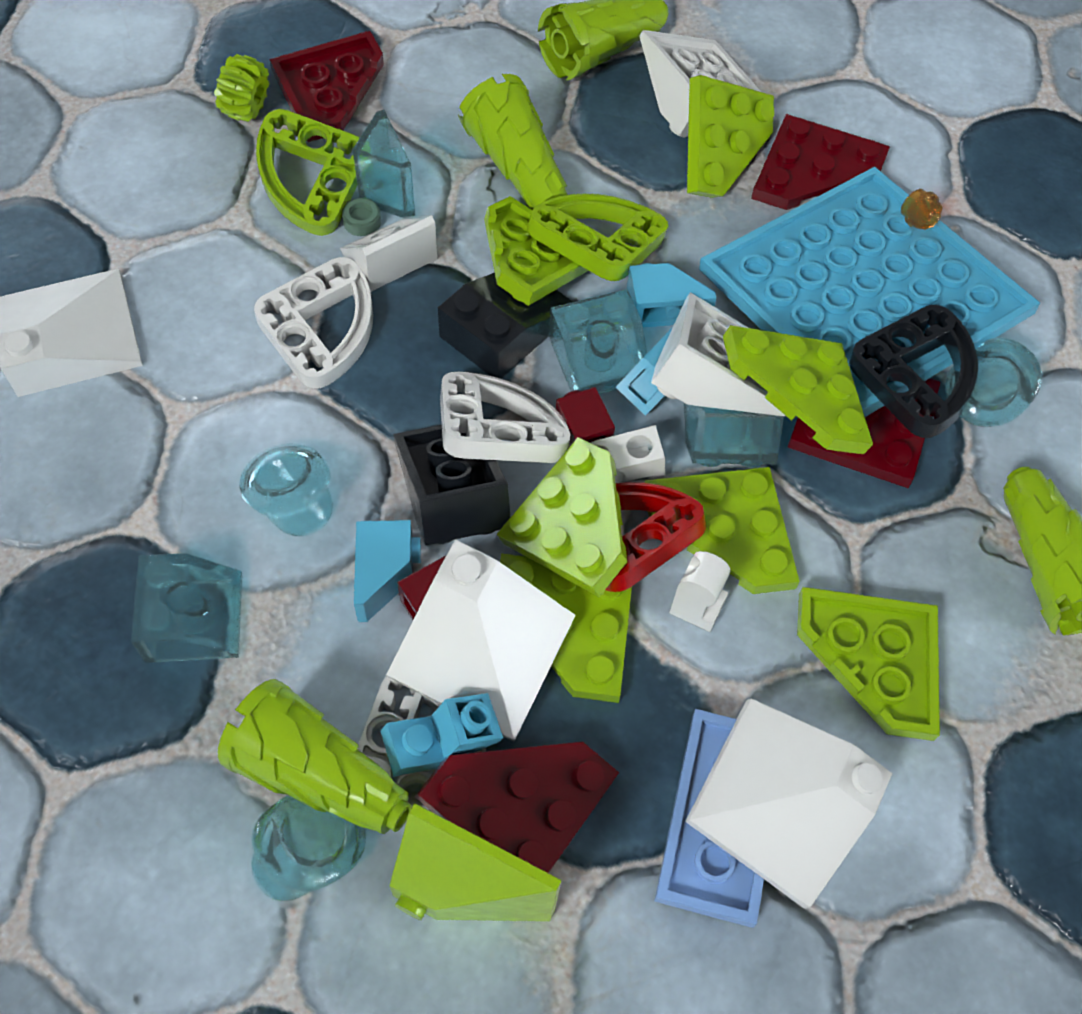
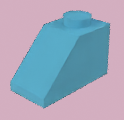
(661, 292)
(382, 558)

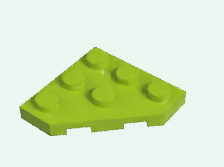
(724, 133)
(519, 261)
(804, 381)
(573, 520)
(742, 526)
(595, 644)
(880, 654)

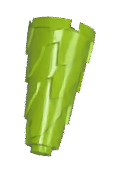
(593, 31)
(512, 134)
(1050, 545)
(300, 754)

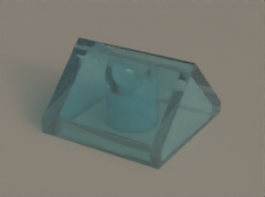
(384, 168)

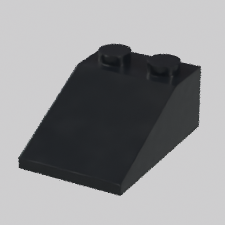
(494, 326)
(450, 493)

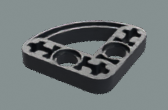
(893, 366)

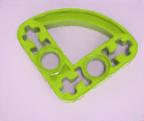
(332, 159)
(609, 258)

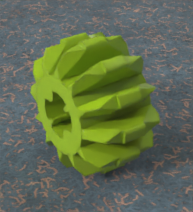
(241, 87)

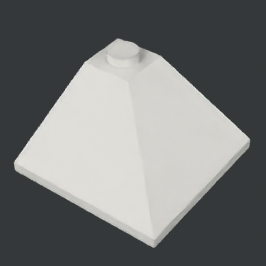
(676, 59)
(66, 333)
(697, 365)
(482, 635)
(788, 800)

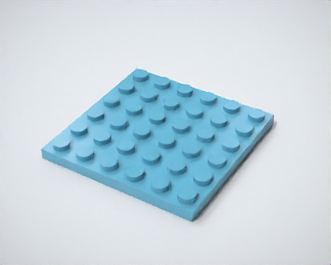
(856, 267)

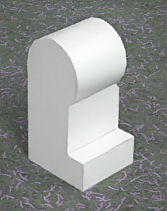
(636, 454)
(700, 590)

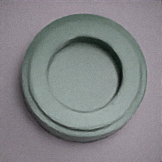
(361, 217)

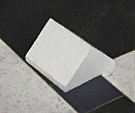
(394, 250)

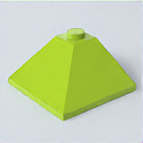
(464, 877)

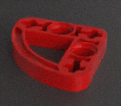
(673, 514)

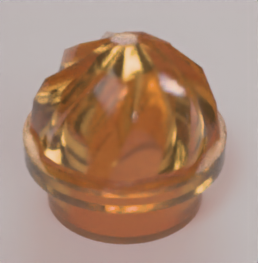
(921, 209)

